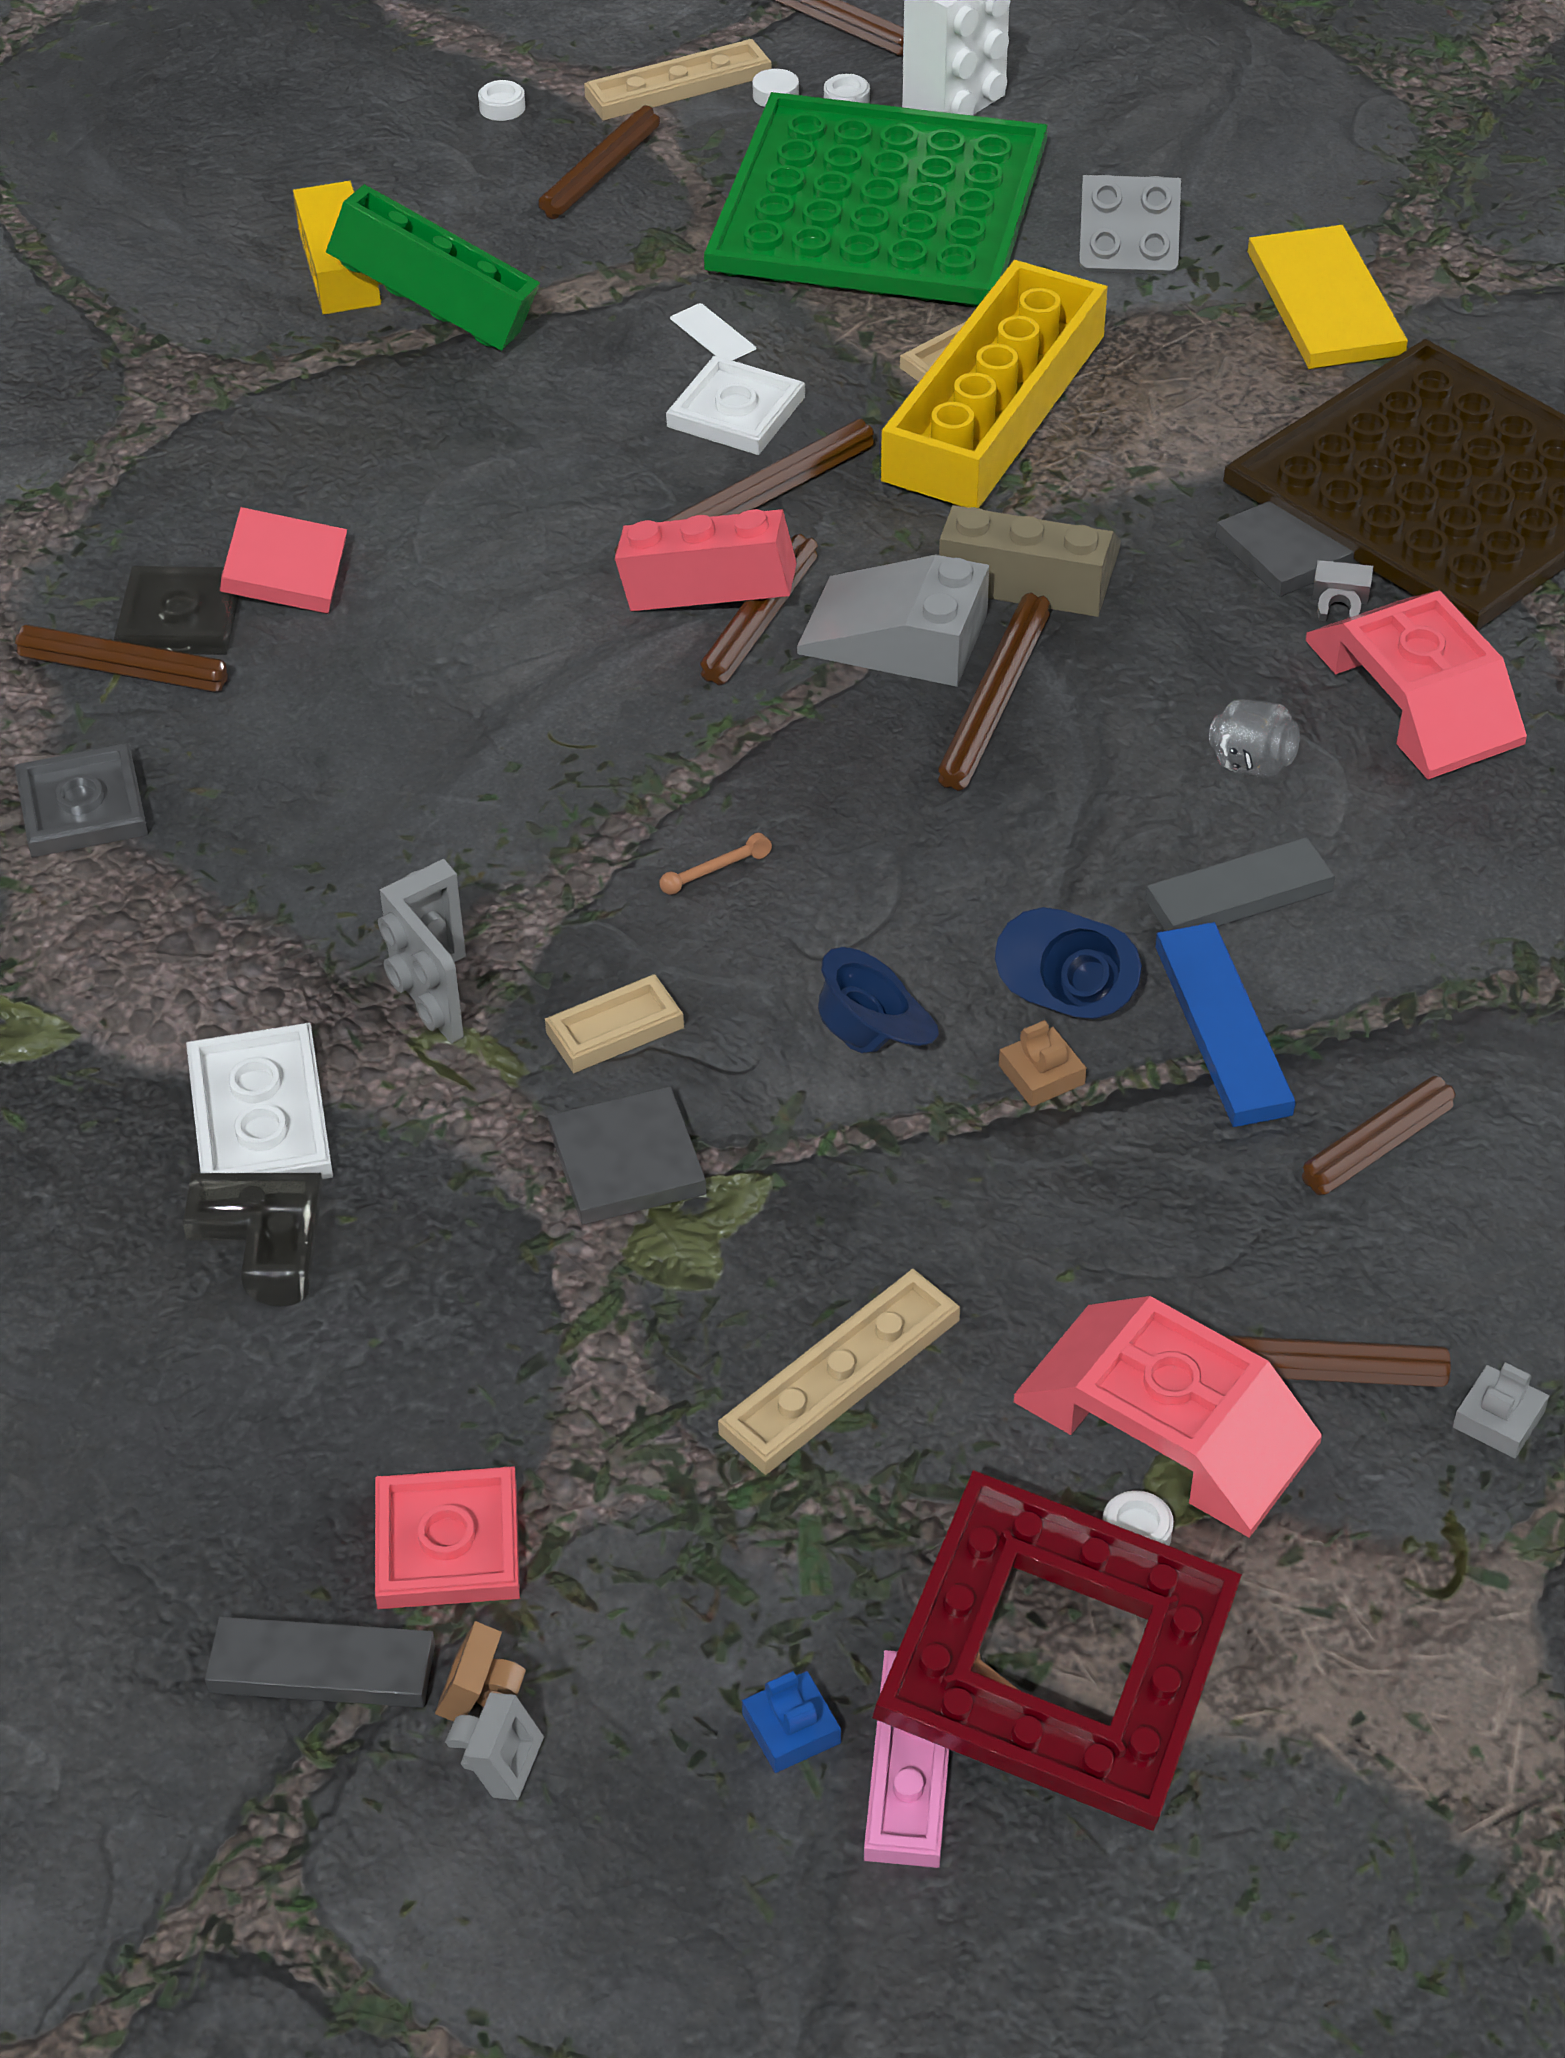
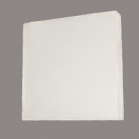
(736, 405)

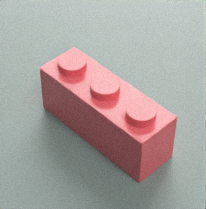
(706, 560)

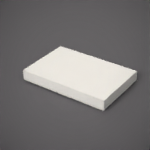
(259, 1103)

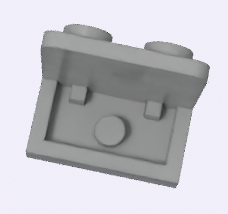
(1129, 224)
(424, 941)

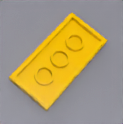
(1326, 297)

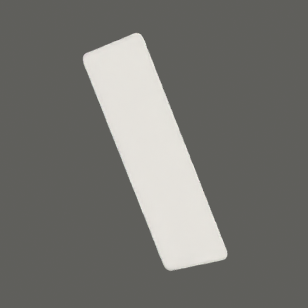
(712, 332)

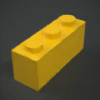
(335, 285)

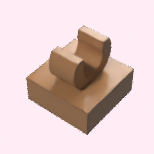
(1041, 1064)
(477, 1674)

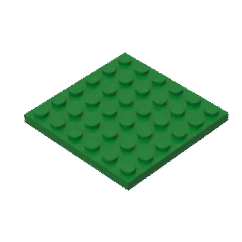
(878, 198)

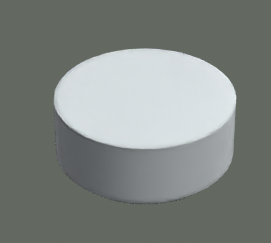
(773, 81)
(847, 88)
(501, 100)
(1141, 1514)

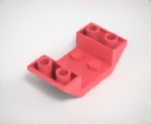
(1440, 675)
(1184, 1397)

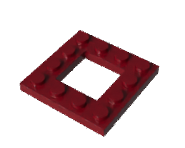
(1110, 1767)

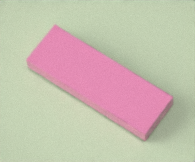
(905, 1795)

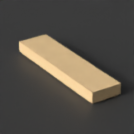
(676, 79)
(838, 1371)

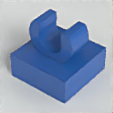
(791, 1720)

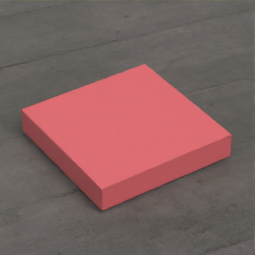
(283, 560)
(446, 1538)

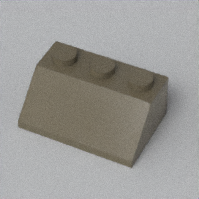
(1034, 556)

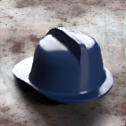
(1068, 963)
(869, 1003)

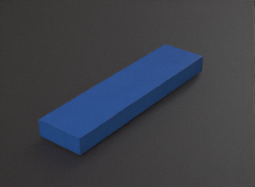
(1224, 1025)

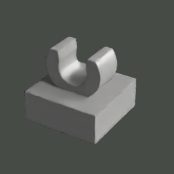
(1341, 583)
(1501, 1409)
(498, 1744)

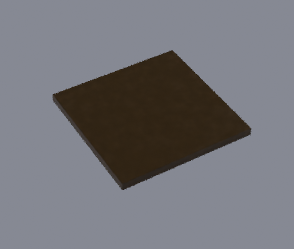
(1427, 479)

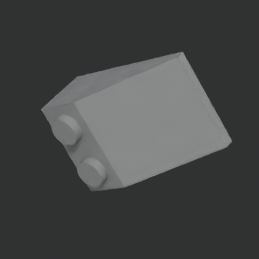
(902, 618)

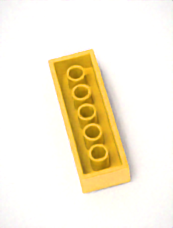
(993, 384)

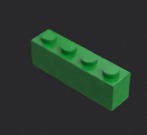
(432, 267)

